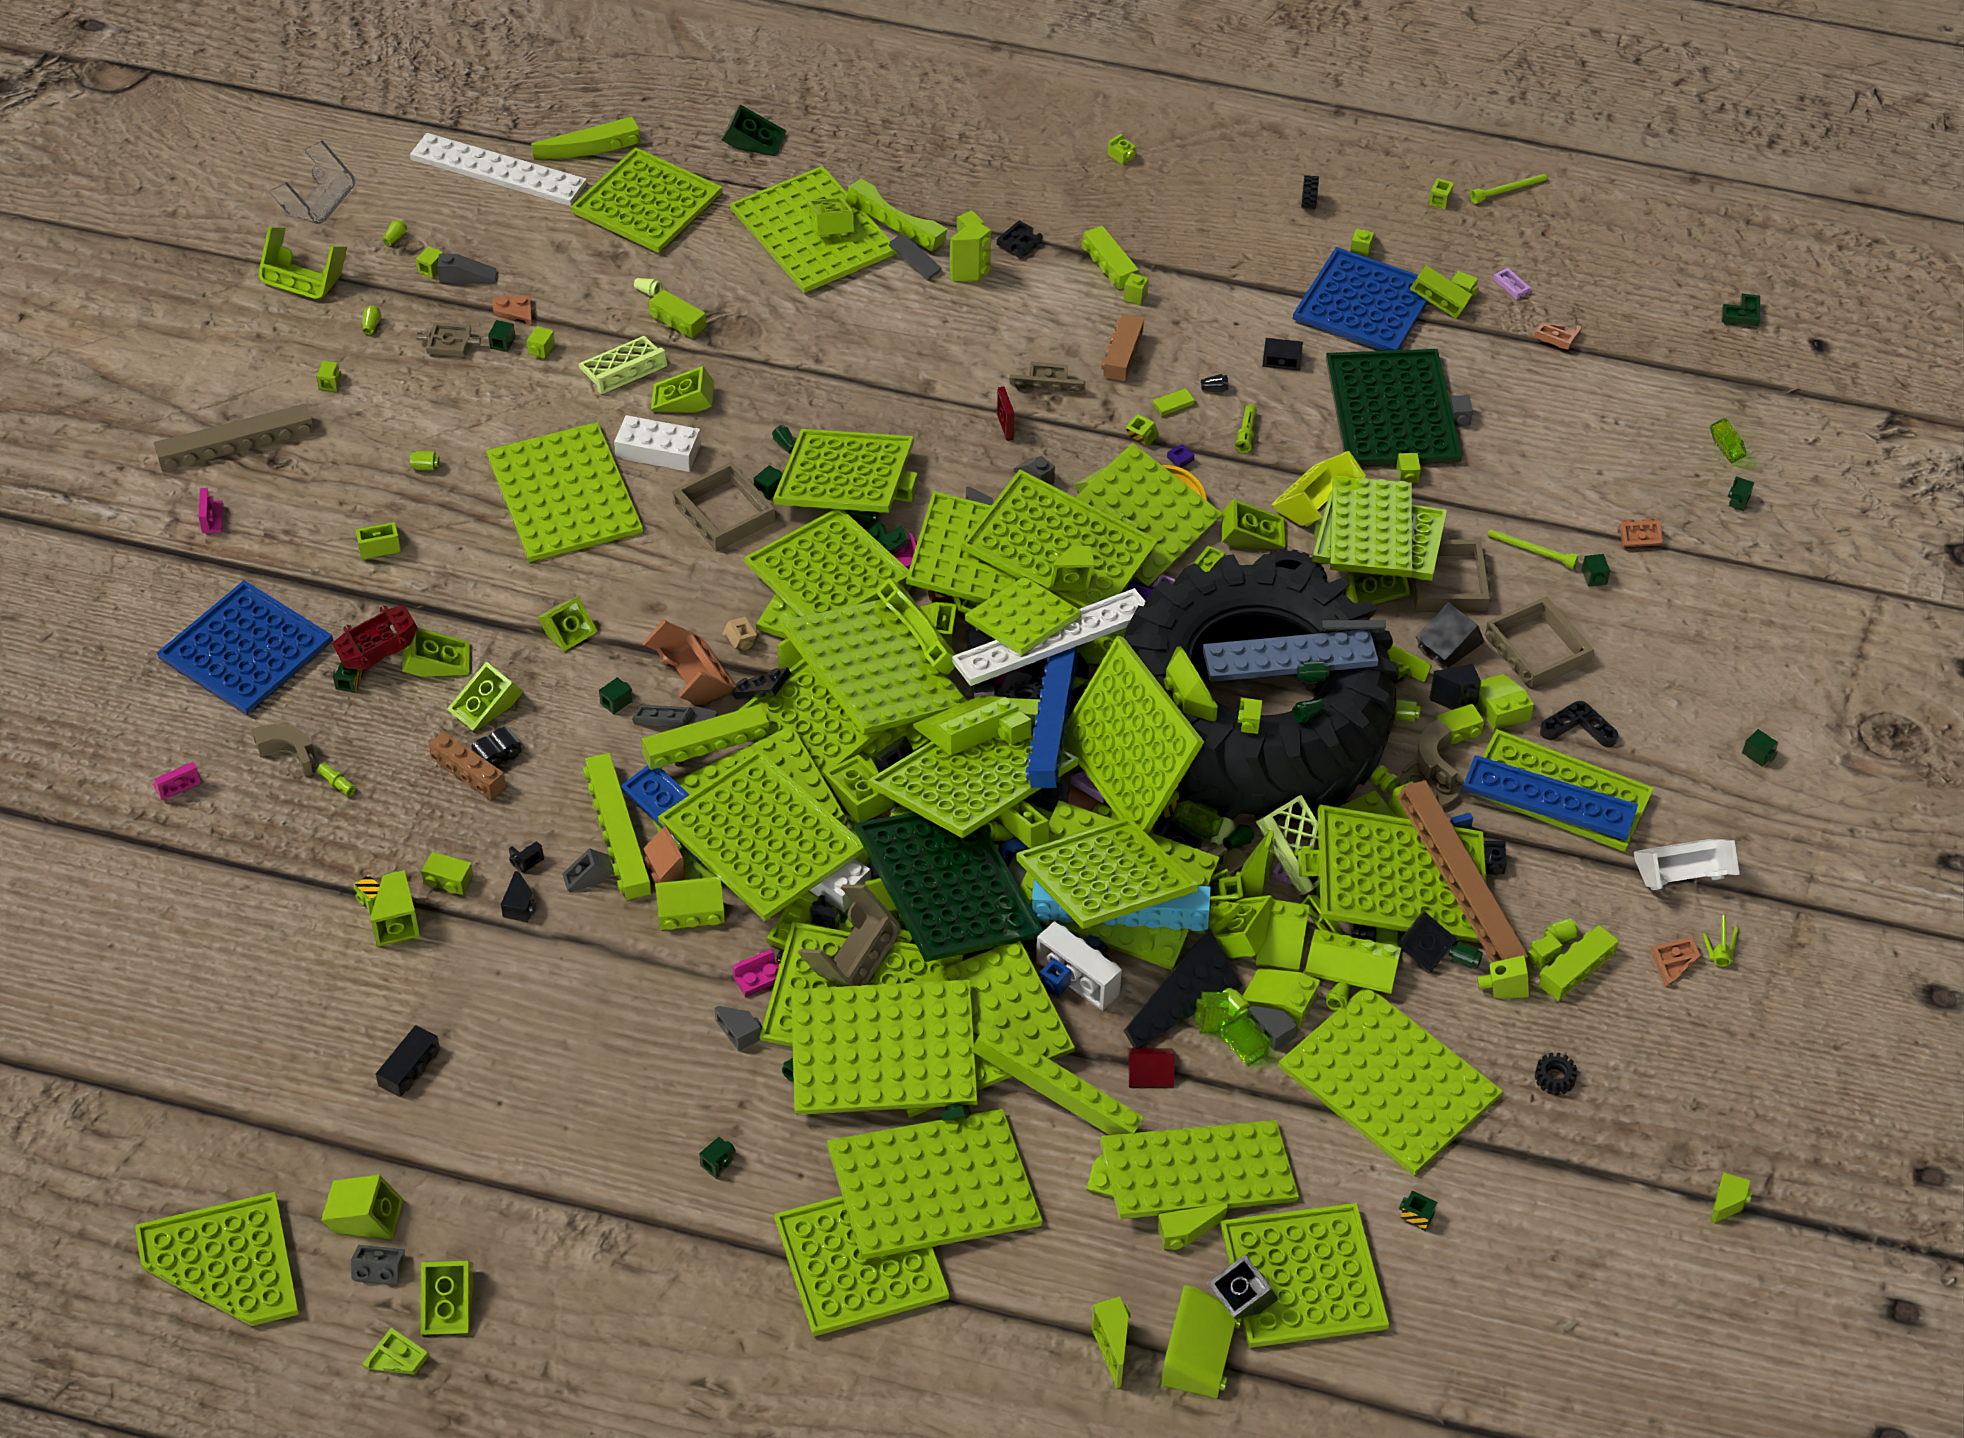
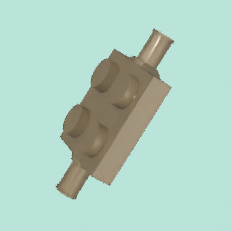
(448, 339)

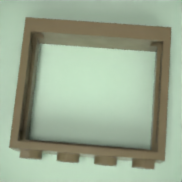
(685, 494)
(1463, 602)
(1562, 627)

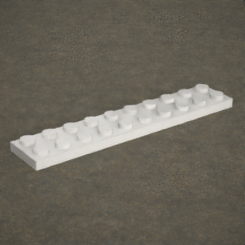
(498, 169)
(1095, 621)

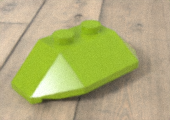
(1188, 687)

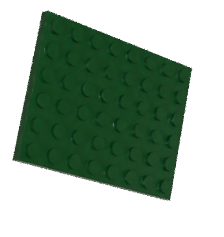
(1393, 406)
(946, 886)

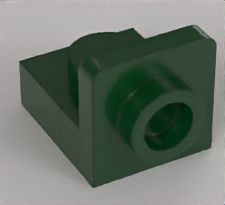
(956, 1111)

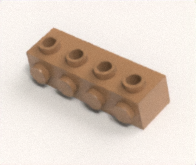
(1123, 347)
(467, 765)

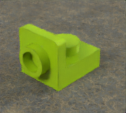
(1308, 861)

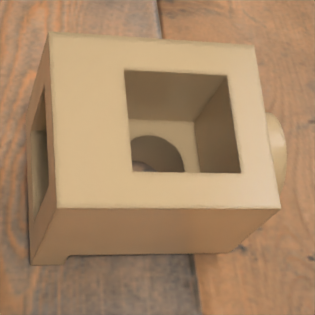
(740, 633)

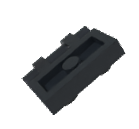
(1016, 235)

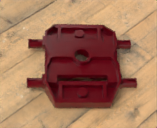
(376, 638)

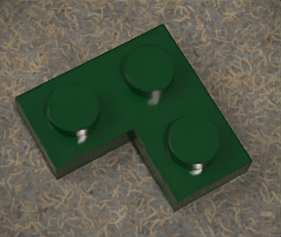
(1747, 313)
(894, 540)

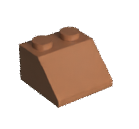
(663, 858)

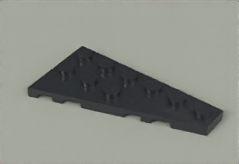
(1200, 971)

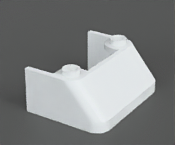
(1687, 861)

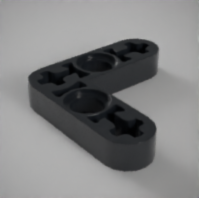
(1583, 720)

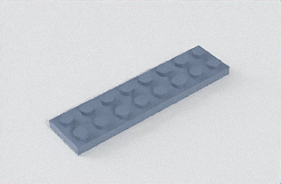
(1284, 654)

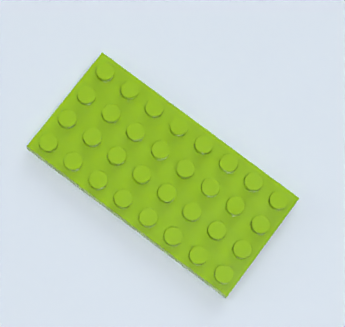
(1371, 526)
(1553, 764)
(1198, 1168)

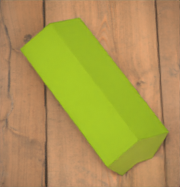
(1314, 901)

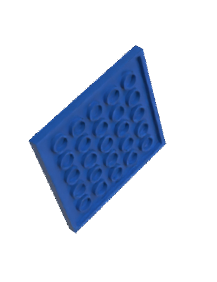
(1362, 301)
(245, 647)

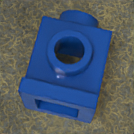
(1052, 981)

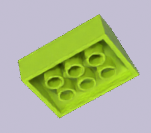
(966, 723)

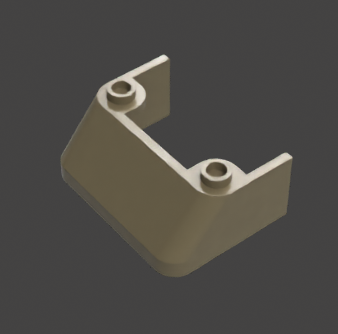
(866, 945)

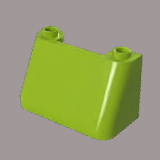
(1199, 1344)

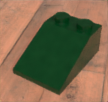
(753, 133)

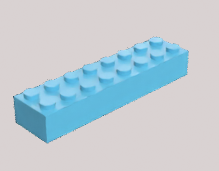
(1182, 912)

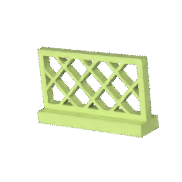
(624, 372)
(1283, 849)

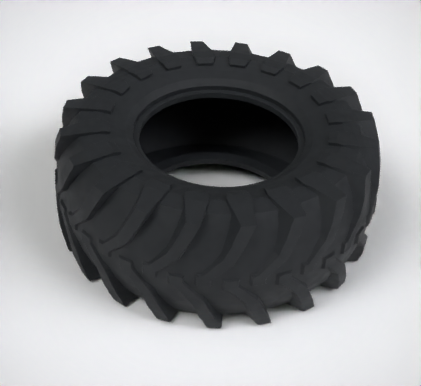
(1286, 757)

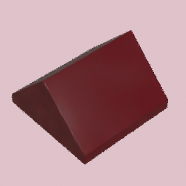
(1151, 1067)

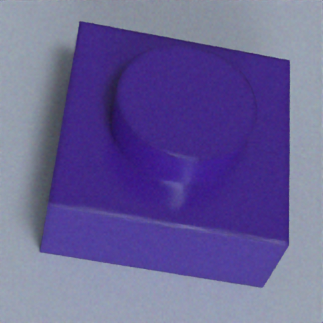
(1180, 456)

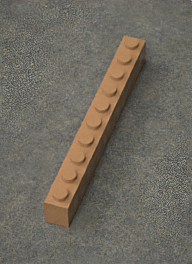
(1460, 872)

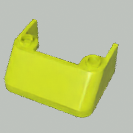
(1312, 489)

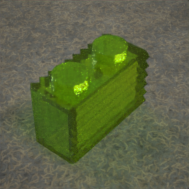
(1728, 440)
(1198, 819)
(1212, 1011)
(1245, 1039)

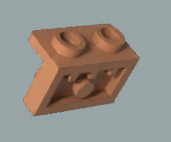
(1640, 533)

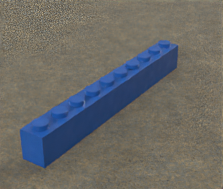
(1052, 719)

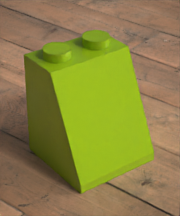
(393, 911)
(363, 1207)

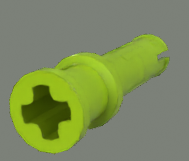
(1249, 414)

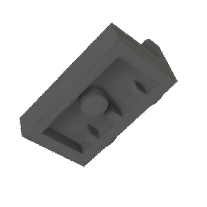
(376, 1264)

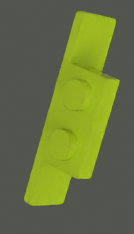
(1409, 664)

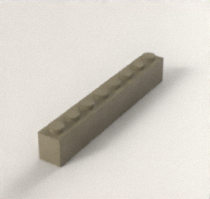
(233, 437)

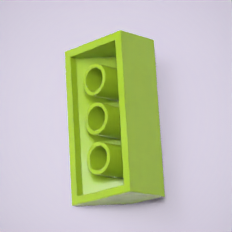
(1353, 961)

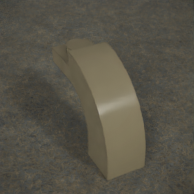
(286, 739)
(1432, 740)

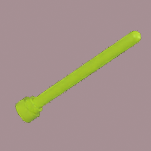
(1478, 195)
(1569, 560)

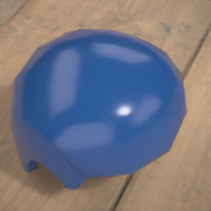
(1010, 848)

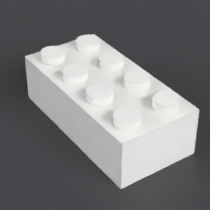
(657, 443)
(851, 874)
(1091, 972)

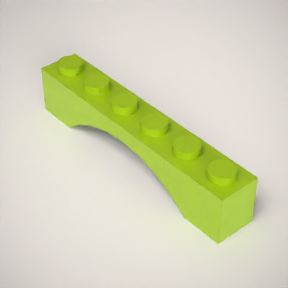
(922, 231)
(905, 608)

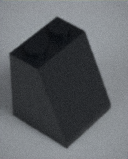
(1449, 636)

